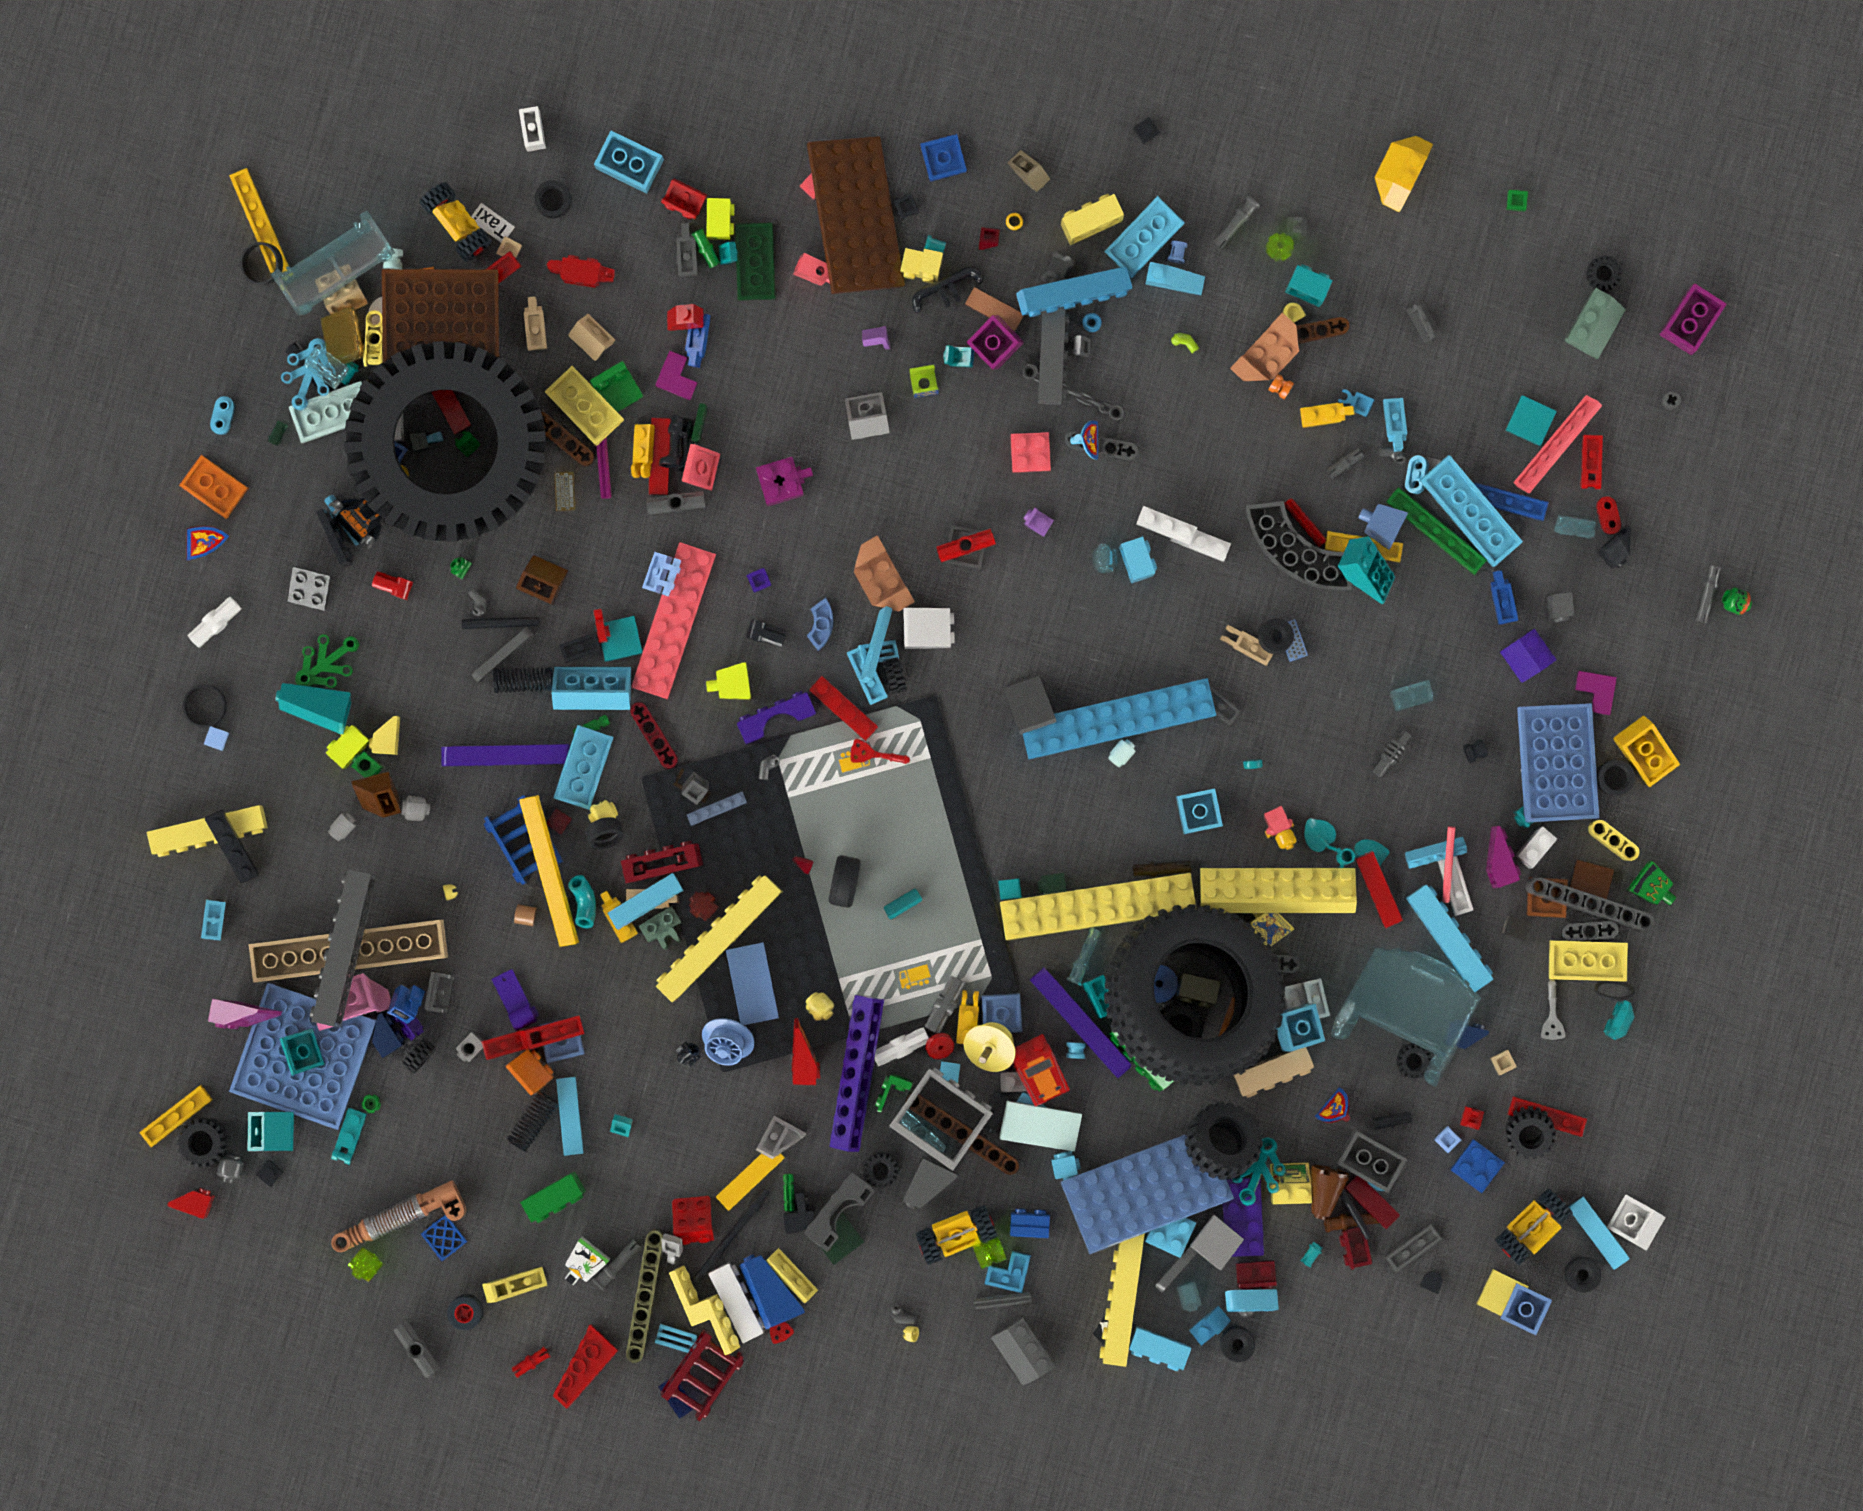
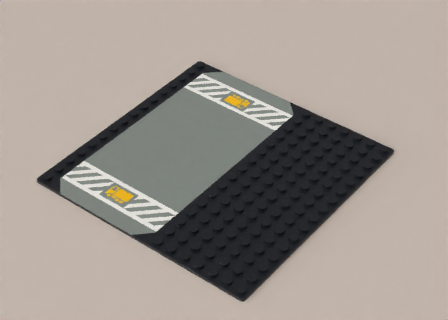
(816, 805)

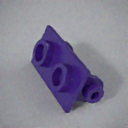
(411, 1028)

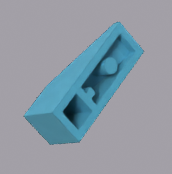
(1174, 279)

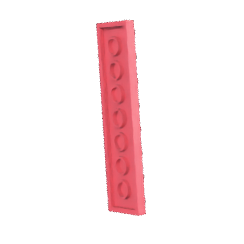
(673, 623)

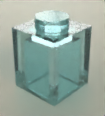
(1189, 1296)

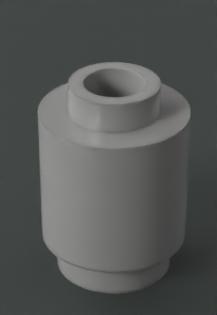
(342, 826)

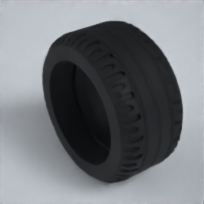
(844, 881)

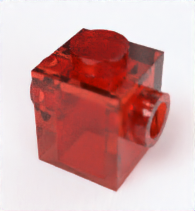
(703, 905)

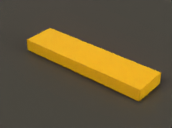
(1338, 542)
(176, 1116)
(747, 1180)

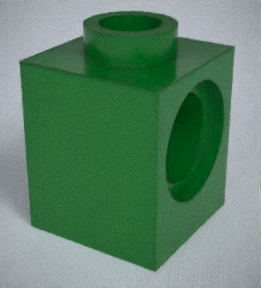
(375, 766)

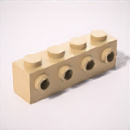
(1273, 1070)

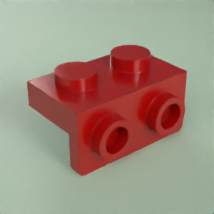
(684, 199)

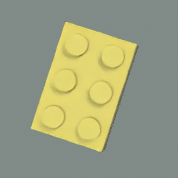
(1091, 218)

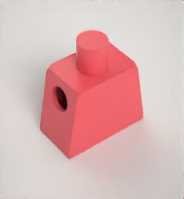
(807, 268)

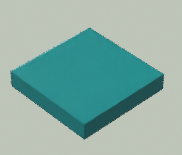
(1530, 420)
(623, 640)

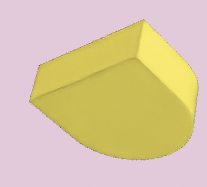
(1294, 312)

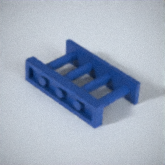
(491, 825)

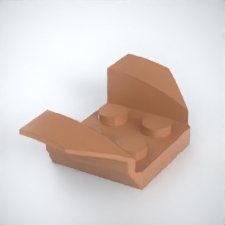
(1269, 352)
(880, 577)

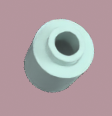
(1122, 752)

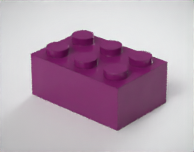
(1692, 319)

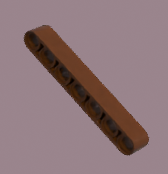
(957, 1124)

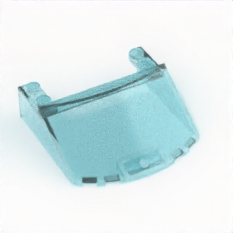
(1413, 1000)

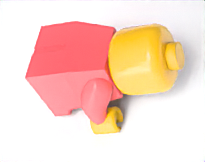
(1280, 828)

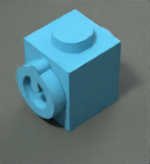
(1065, 1165)

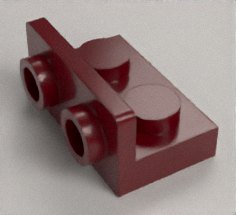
(1256, 1275)

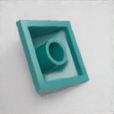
(302, 1051)

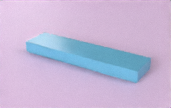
(876, 644)
(645, 901)
(569, 1116)
(1598, 1232)

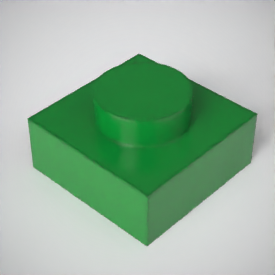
(1517, 200)

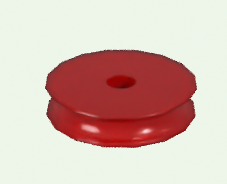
(944, 1041)

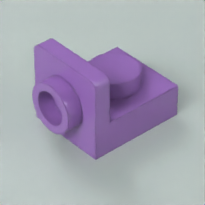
(1038, 521)

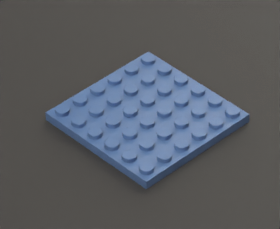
(312, 1094)

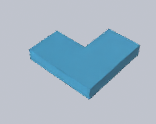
(1010, 1278)

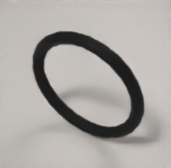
(1611, 997)

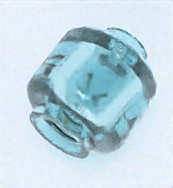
(1104, 558)

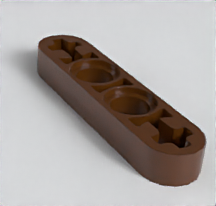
(1313, 335)
(562, 440)

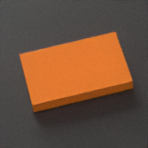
(213, 486)

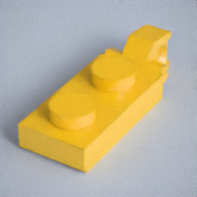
(1325, 414)
(609, 904)

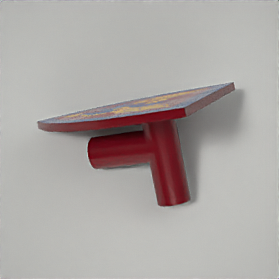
(203, 540)
(1335, 1108)

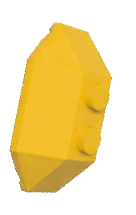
(1400, 170)

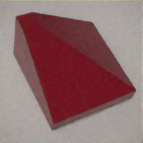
(988, 238)
(804, 864)

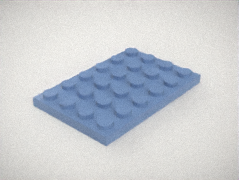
(1558, 762)

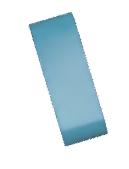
(1251, 1300)

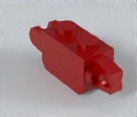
(581, 272)

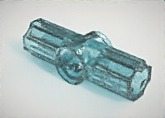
(913, 1124)

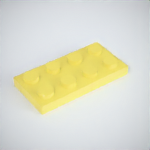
(584, 405)
(1588, 960)

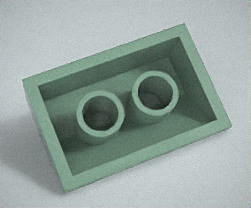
(1595, 323)

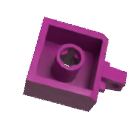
(791, 486)

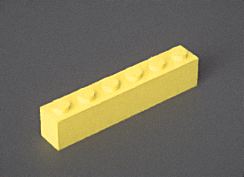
(198, 832)

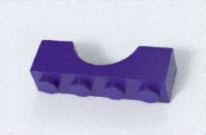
(753, 726)

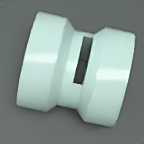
(394, 262)

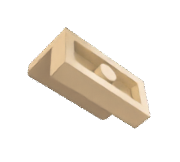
(591, 337)

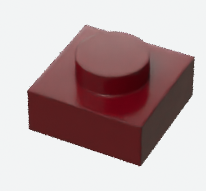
(559, 821)

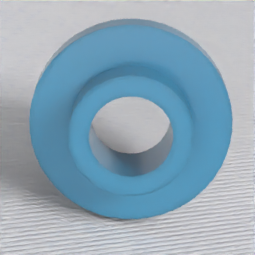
(1092, 316)

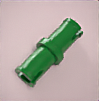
(706, 248)

